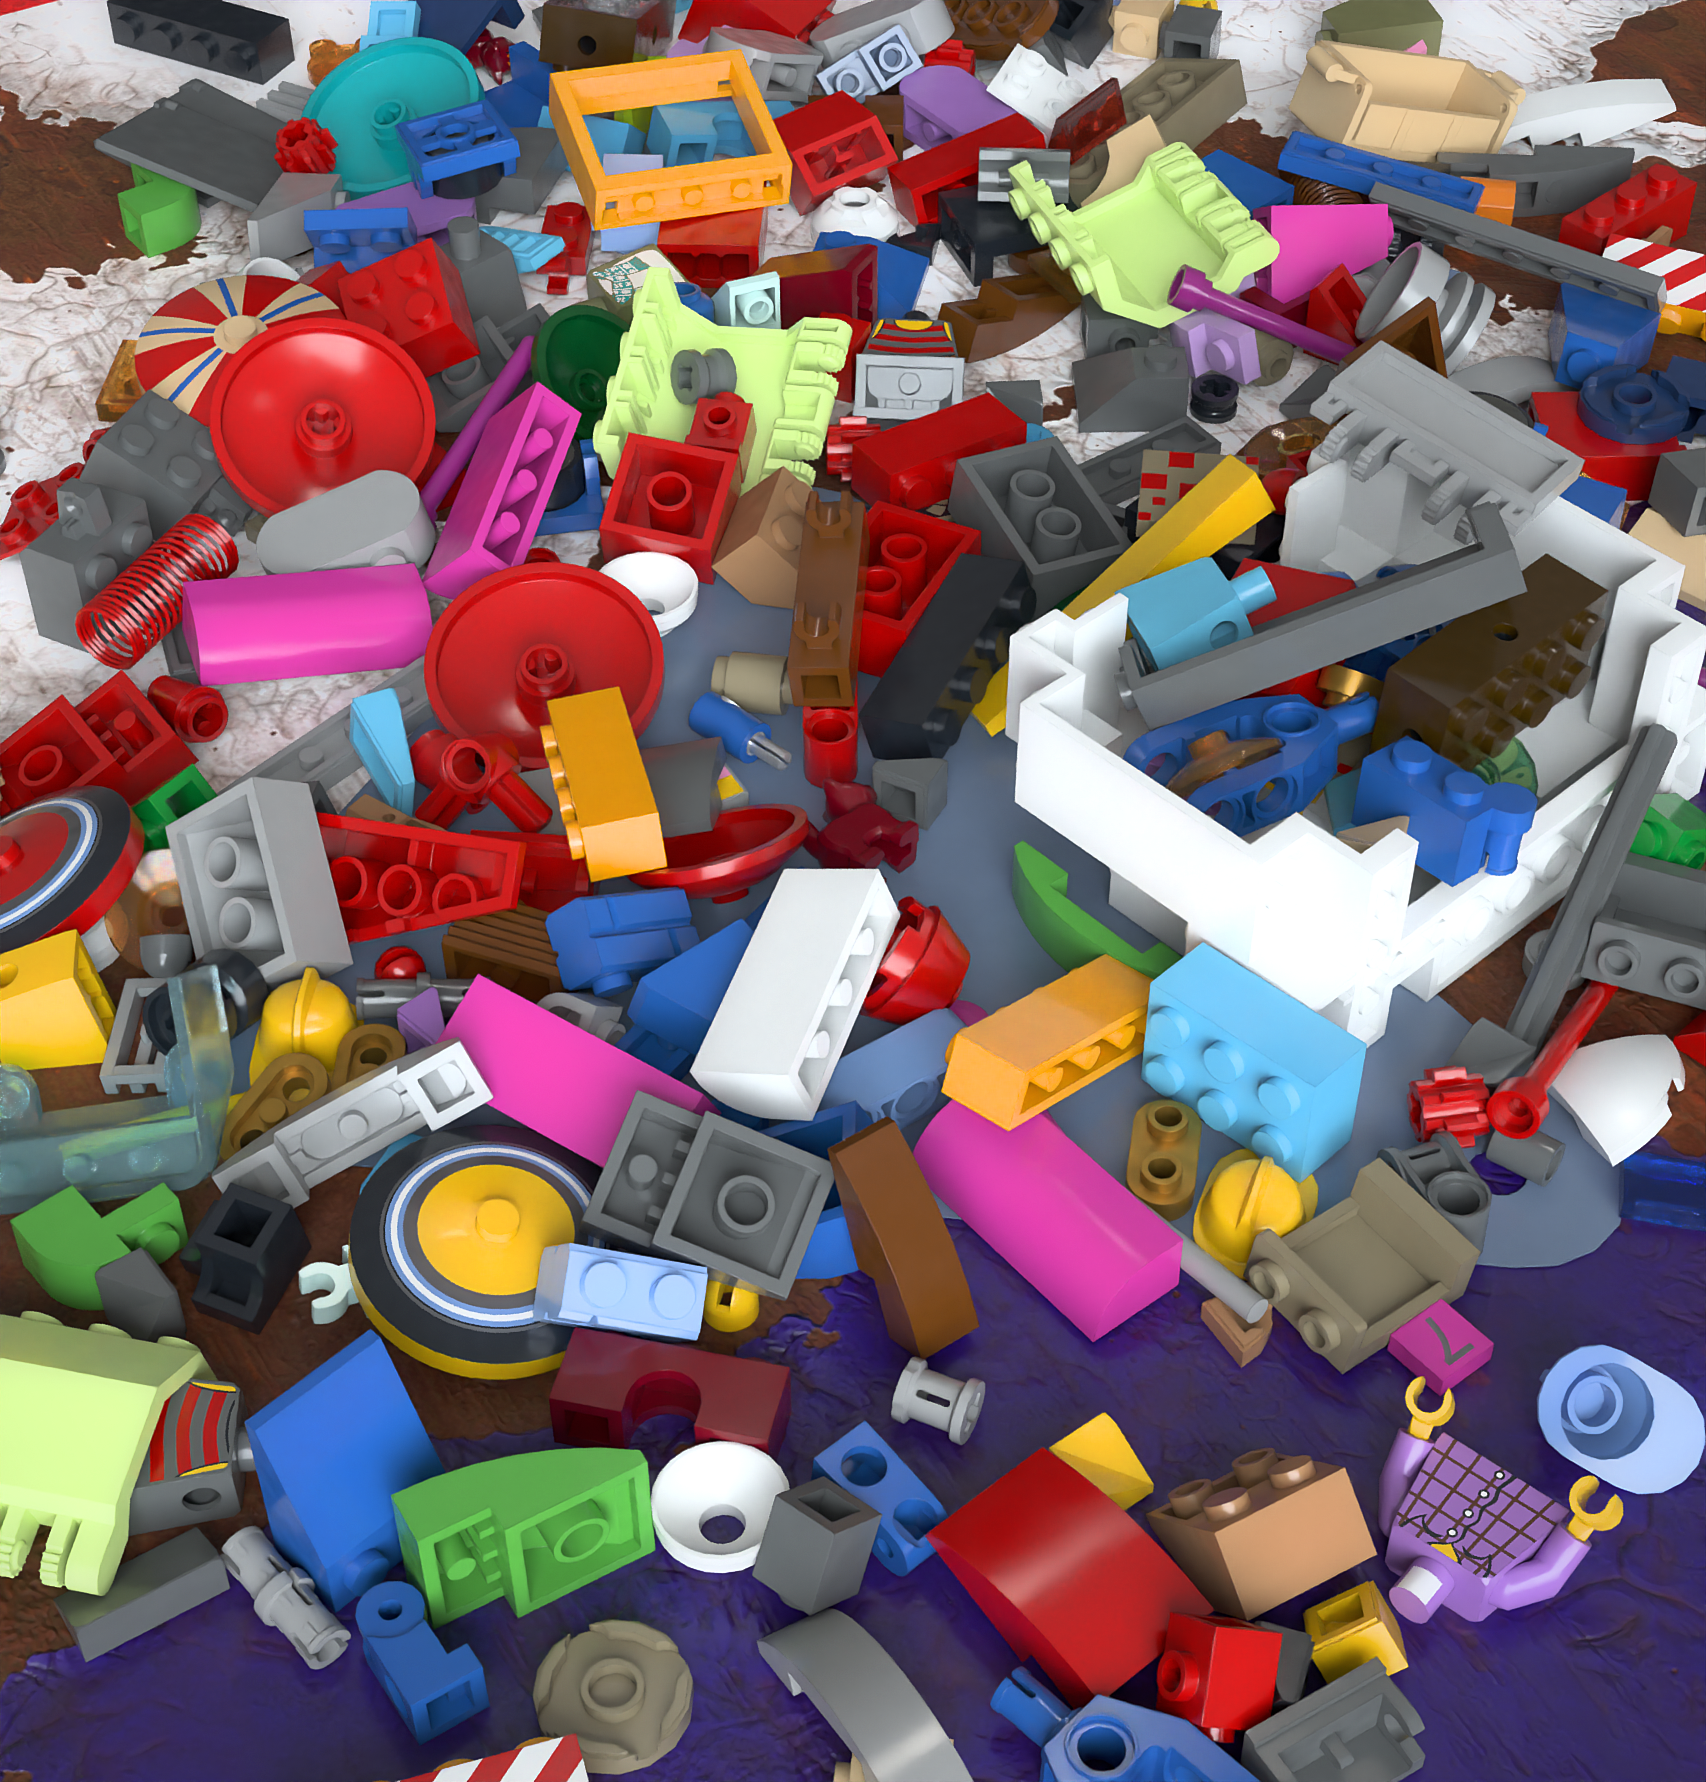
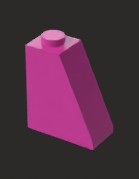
(1317, 240)

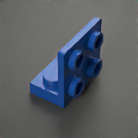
(358, 235)

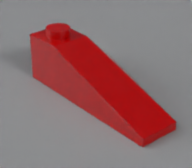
(415, 877)

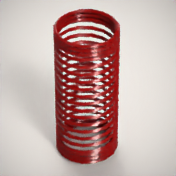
(189, 565)

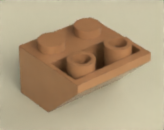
(764, 541)
(1264, 1530)

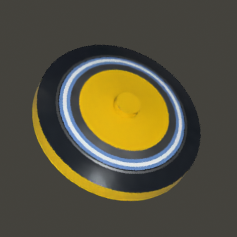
(455, 1244)

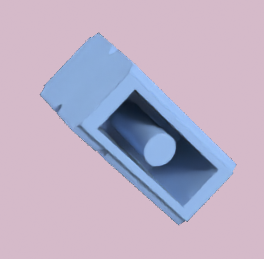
(620, 1293)

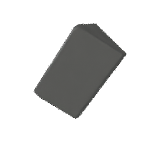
(145, 1594)

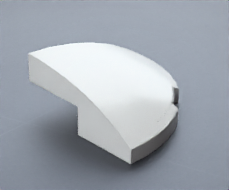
(1620, 1091)

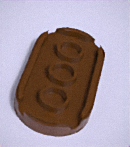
(999, 25)

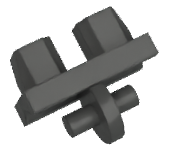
(1046, 164)

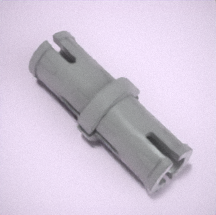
(285, 1597)

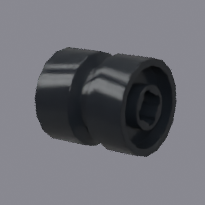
(242, 996)

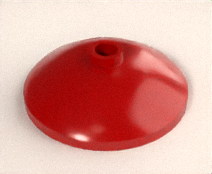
(738, 853)

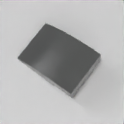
(535, 176)
(463, 386)
(709, 1196)

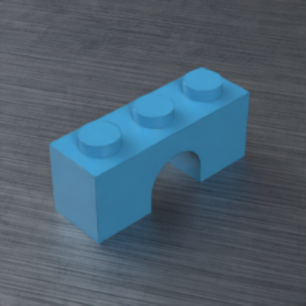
(698, 130)

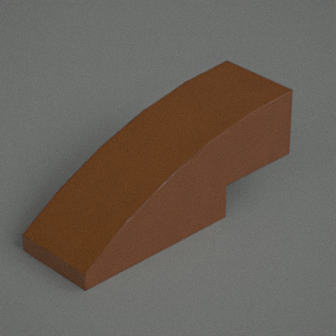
(1004, 315)
(902, 1240)

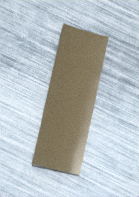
(1185, 100)

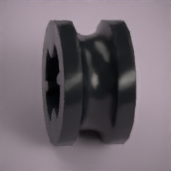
(1214, 399)

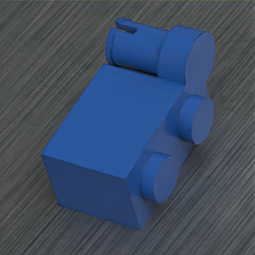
(1449, 810)

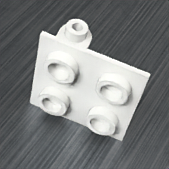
(1036, 89)

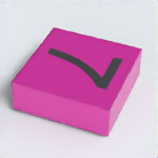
(1440, 1346)

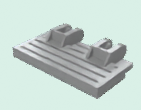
(1439, 430)

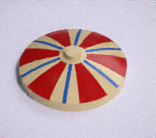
(204, 326)

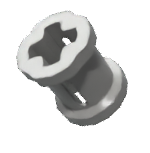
(912, 1402)

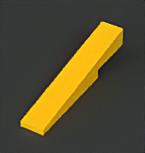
(1194, 528)

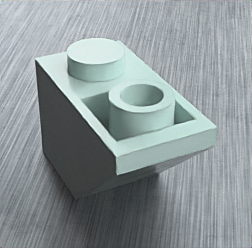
(749, 302)

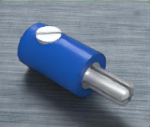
(741, 732)

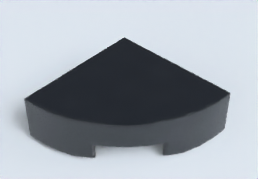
(922, 241)

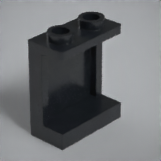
(983, 230)

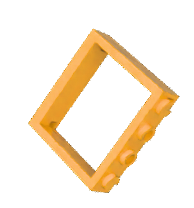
(675, 190)

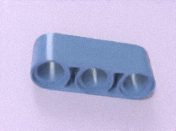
(898, 1072)

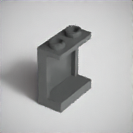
(1653, 932)

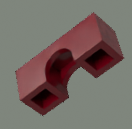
(619, 1382)

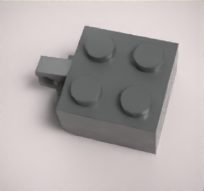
(168, 463)
(81, 554)

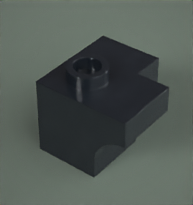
(244, 1257)

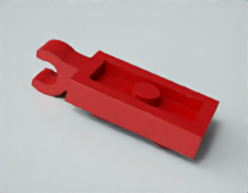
(574, 225)

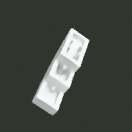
(1589, 110)

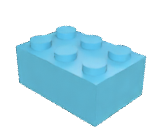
(1252, 1061)

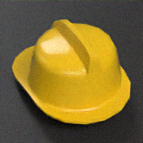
(303, 1018)
(1244, 1200)

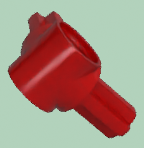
(500, 783)

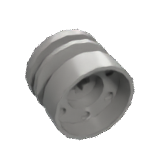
(1423, 273)

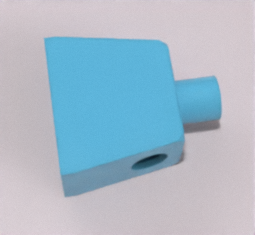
(1193, 610)

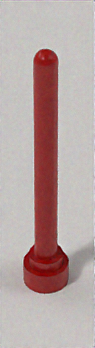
(1522, 1101)

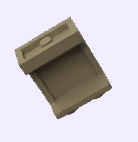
(1362, 1267)

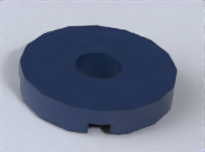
(1609, 410)

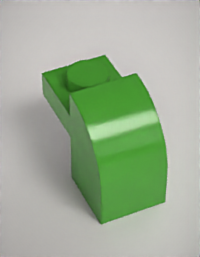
(159, 212)
(69, 1241)

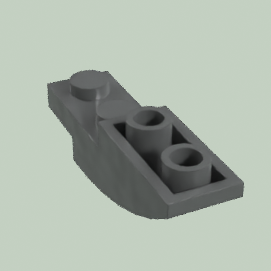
(1552, 178)

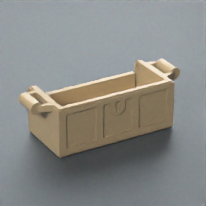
(1403, 102)

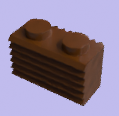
(509, 949)

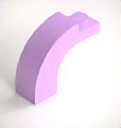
(1218, 342)

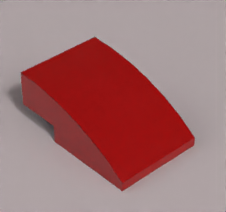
(104, 741)
(1066, 1576)

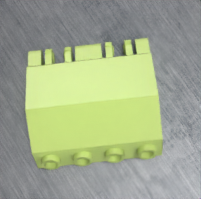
(1141, 234)
(774, 371)
(75, 1439)

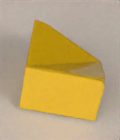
(1106, 1460)
(1354, 1631)

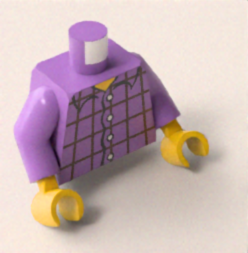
(1472, 1530)

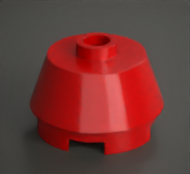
(919, 967)

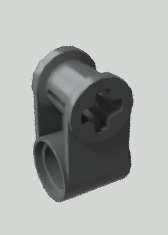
(1446, 1182)

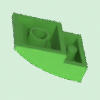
(523, 1528)

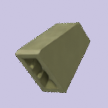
(1383, 24)

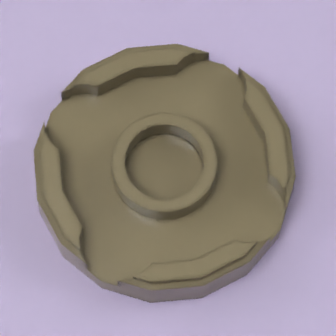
(618, 1692)

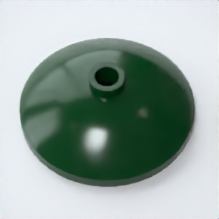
(576, 357)

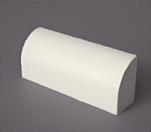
(797, 992)

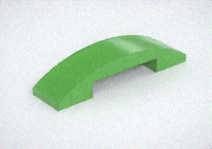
(1064, 928)

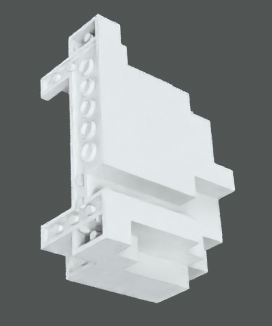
(1292, 895)

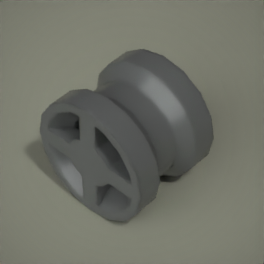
(702, 375)

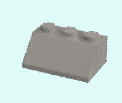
(260, 880)

